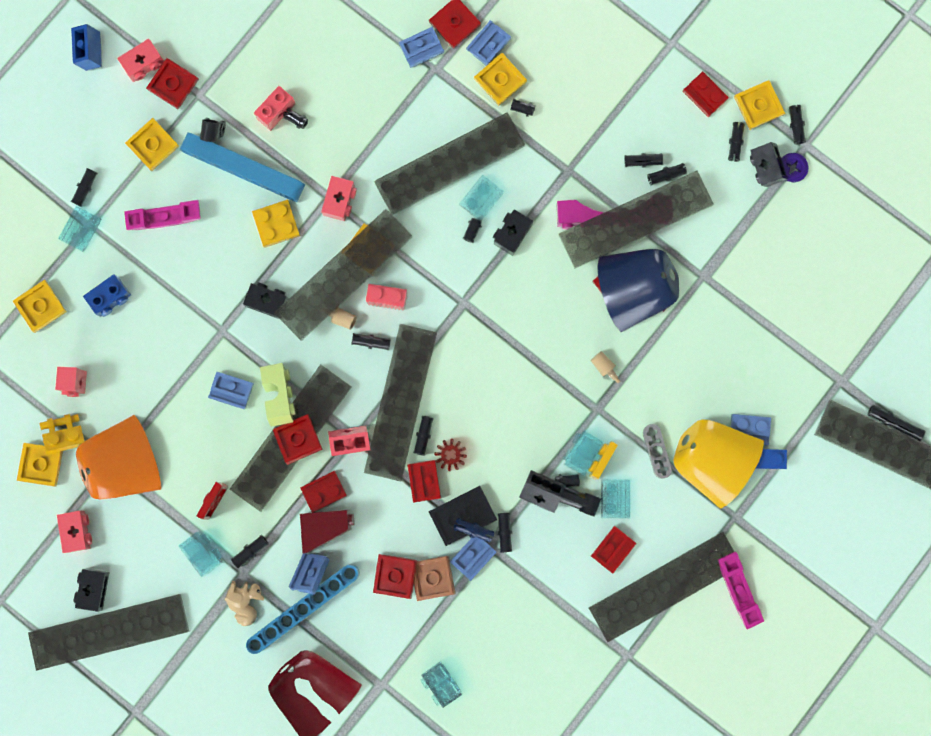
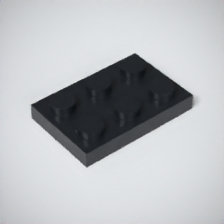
(468, 507)

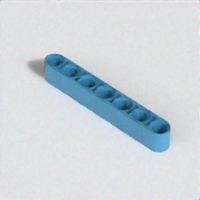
(242, 167)
(294, 613)

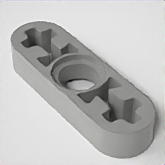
(666, 463)

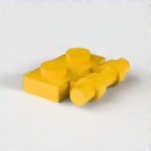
(62, 439)

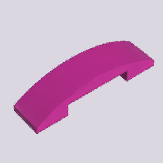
(162, 217)
(739, 590)

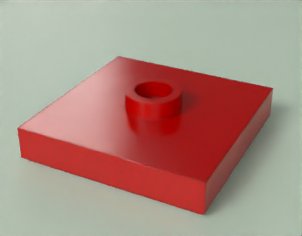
(454, 22)
(172, 83)
(297, 439)
(212, 500)
(395, 576)

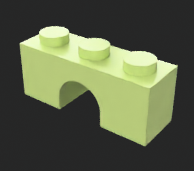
(280, 409)

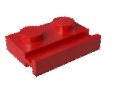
(705, 94)
(424, 481)
(323, 491)
(613, 549)

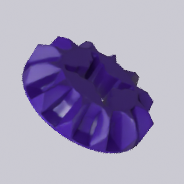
(801, 166)

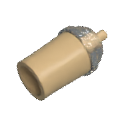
(342, 318)
(606, 367)

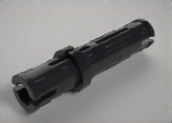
(888, 418)

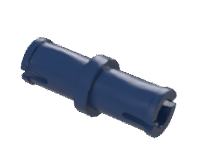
(473, 530)

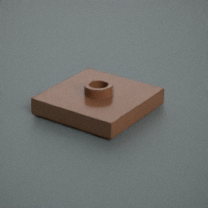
(433, 578)

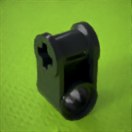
(212, 130)

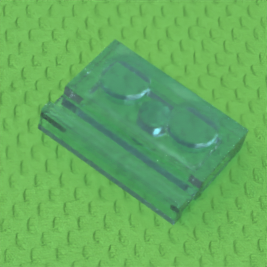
(481, 198)
(79, 229)
(615, 498)

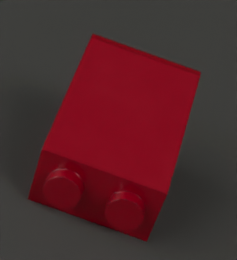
(323, 527)

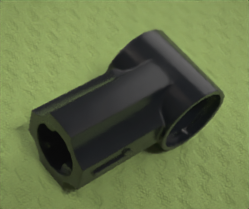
(584, 502)

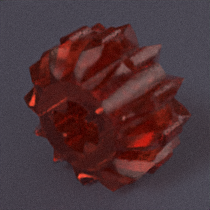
(449, 448)

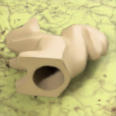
(239, 599)

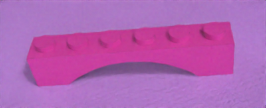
(573, 213)

